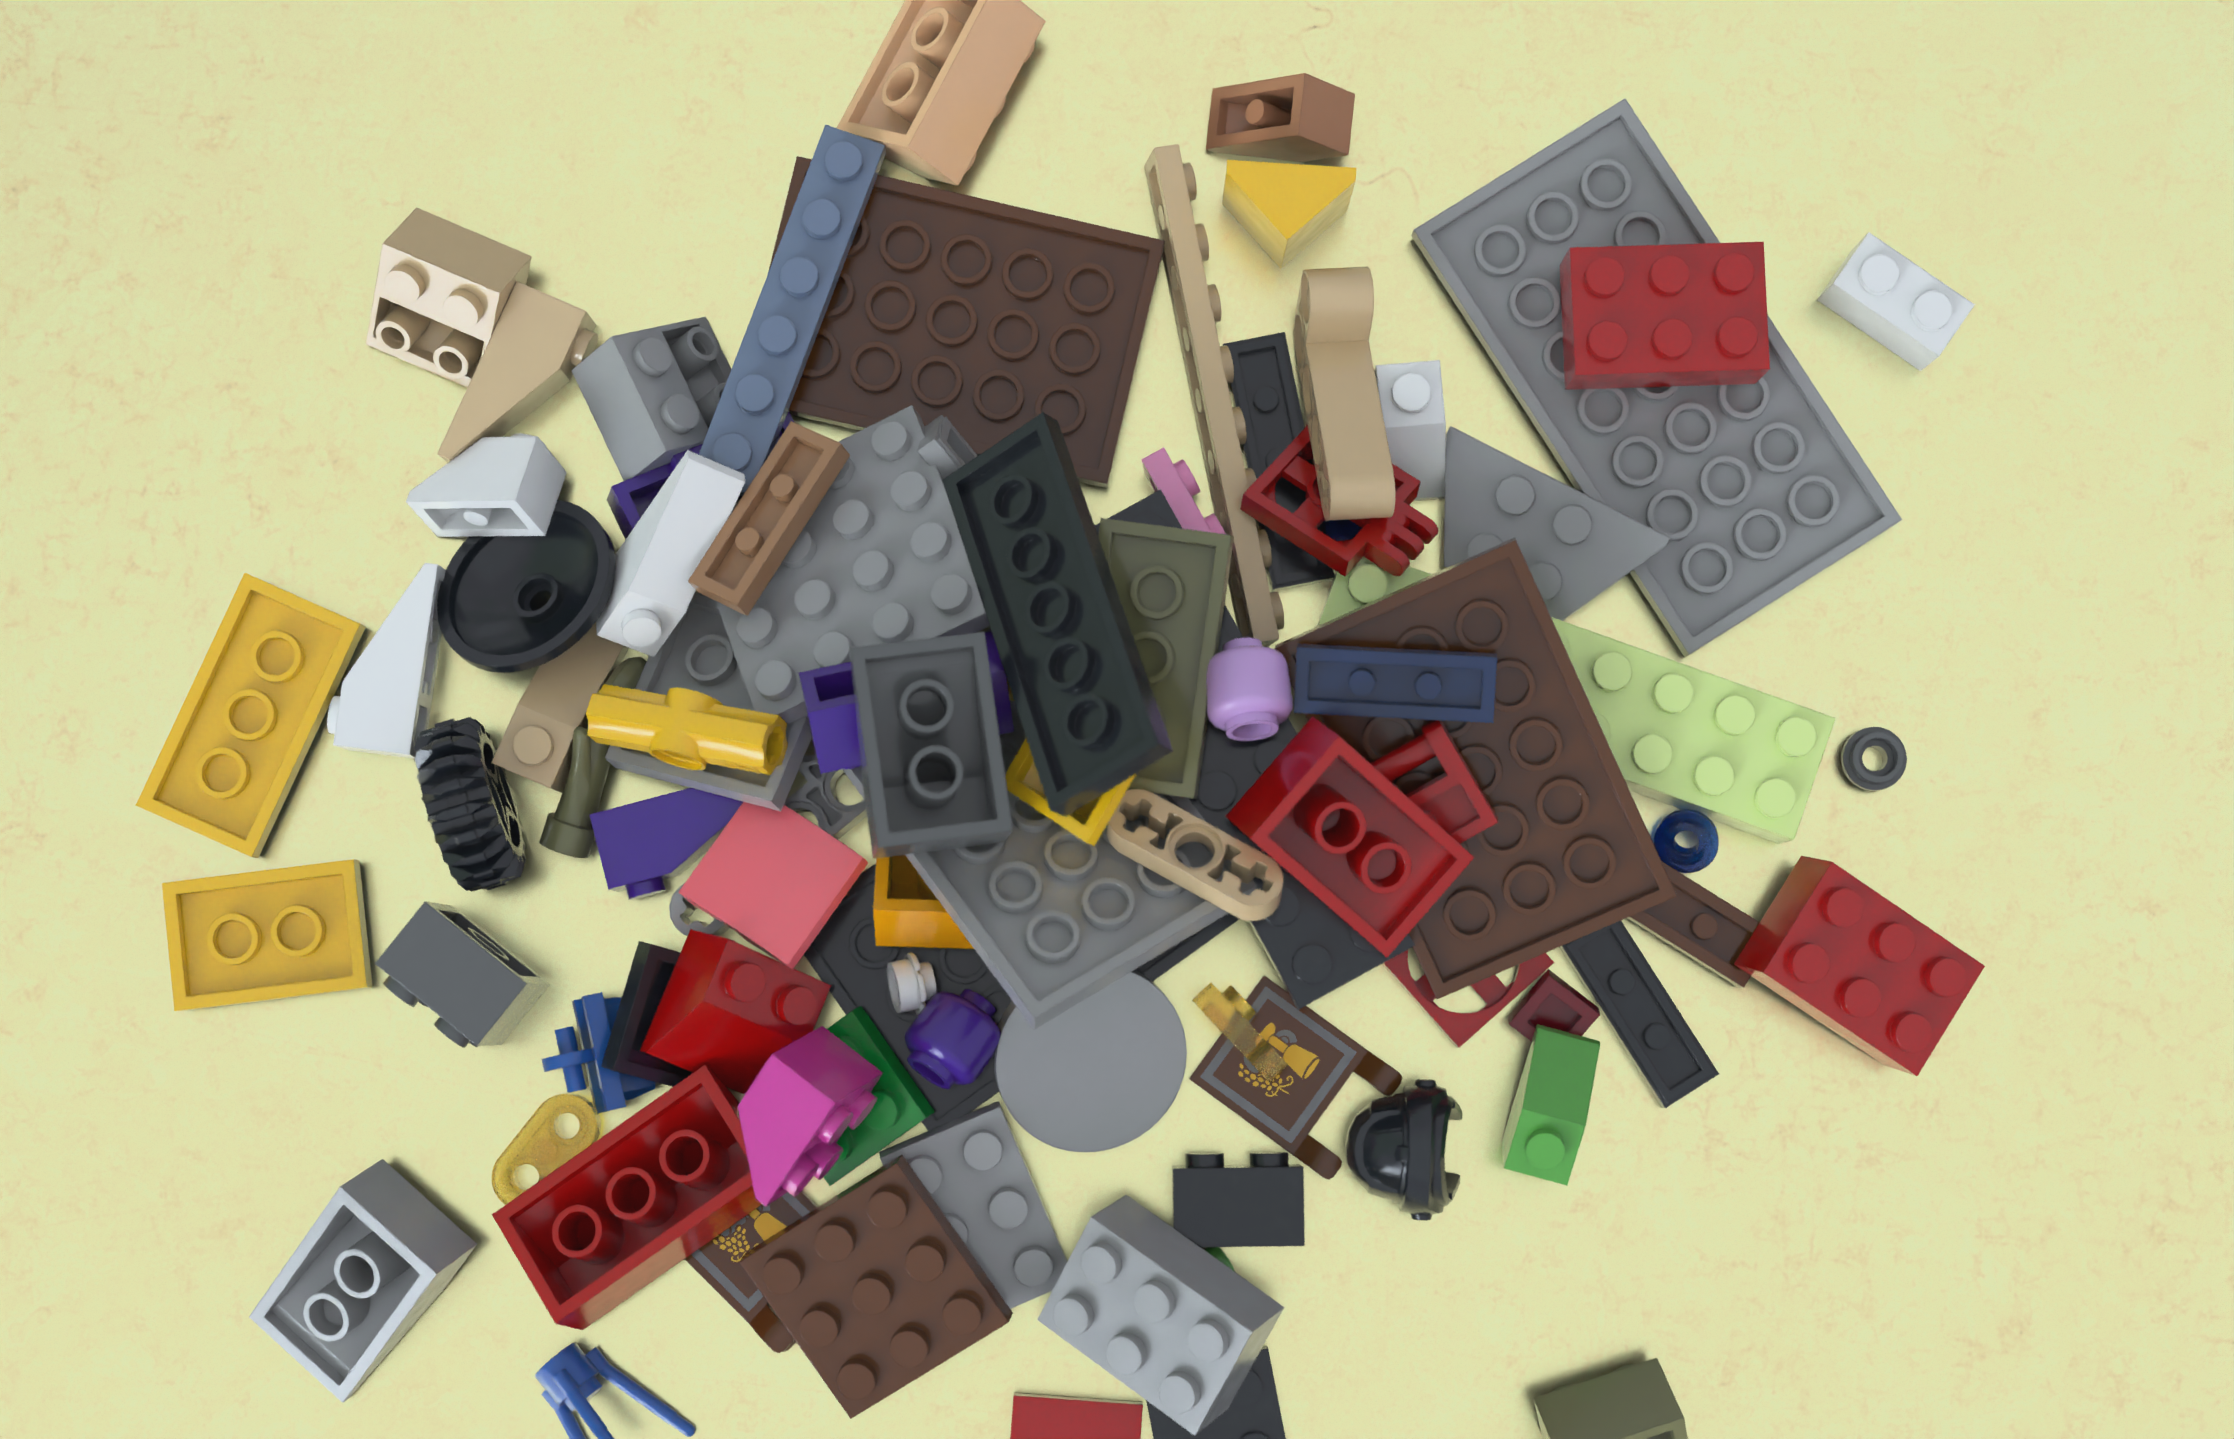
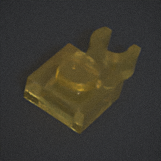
(1231, 1016)

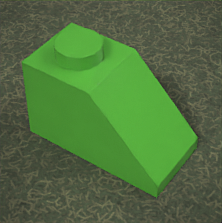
(1551, 1105)

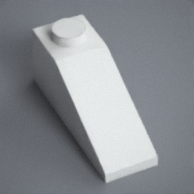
(663, 552)
(392, 683)

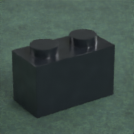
(1239, 1203)

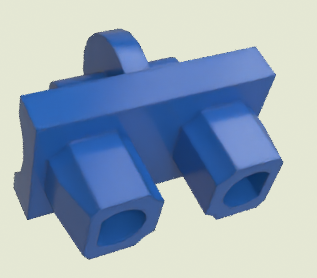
(594, 1023)

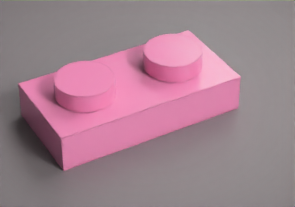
(1178, 488)

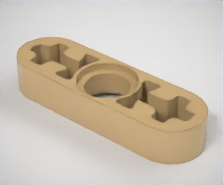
(1202, 881)

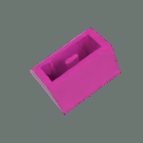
(801, 1110)

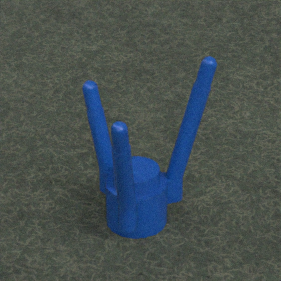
(572, 1382)

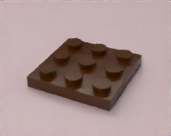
(876, 1287)

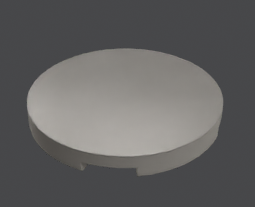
(1095, 1069)

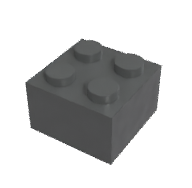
(460, 976)

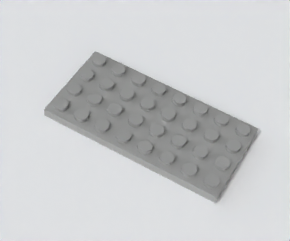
(1739, 475)

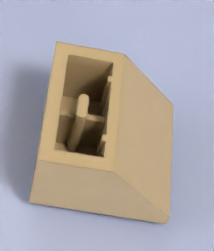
(441, 294)

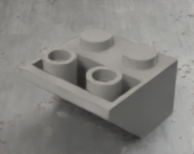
(654, 392)

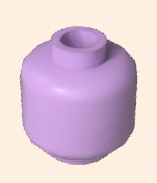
(1248, 690)

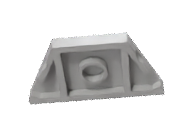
(1565, 536)

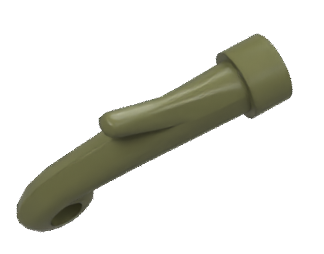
(570, 827)

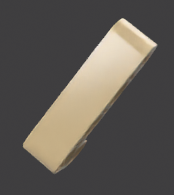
(1343, 393)

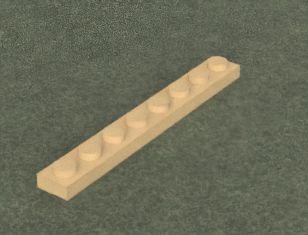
(1208, 371)

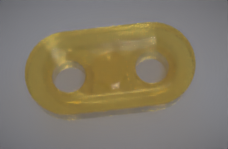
(543, 1144)

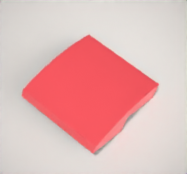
(773, 879)

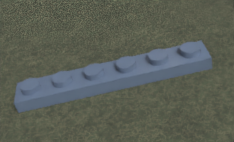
(793, 302)

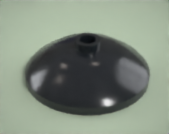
(526, 597)

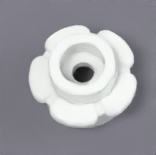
(910, 983)

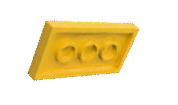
(250, 716)

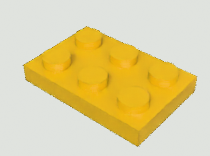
(267, 935)

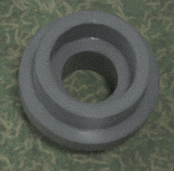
(1892, 753)

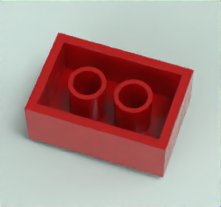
(1664, 315)
(1859, 964)

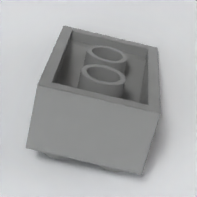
(361, 1278)

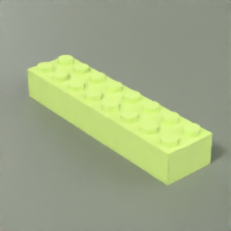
(1672, 725)

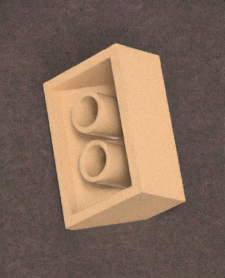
(942, 82)

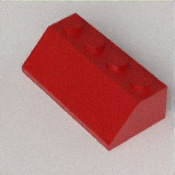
(633, 1202)

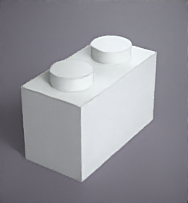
(1895, 302)

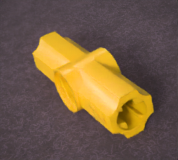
(687, 729)

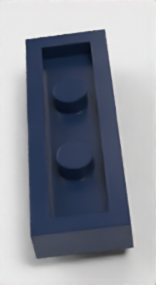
(1395, 683)

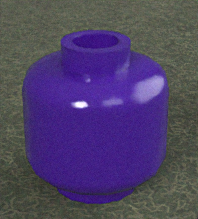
(953, 1038)

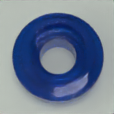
(1686, 859)

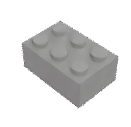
(1160, 1313)

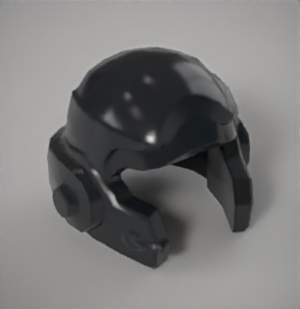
(1400, 1148)

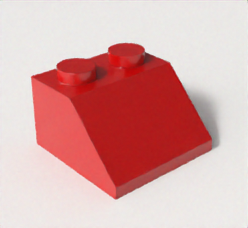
(731, 1010)

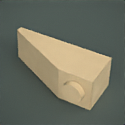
(521, 366)
(553, 706)

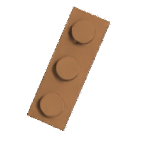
(769, 518)

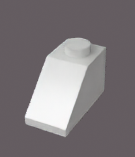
(1415, 422)
(492, 490)

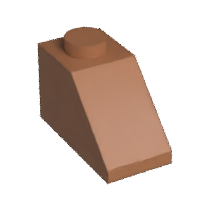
(1281, 119)

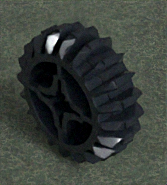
(469, 804)

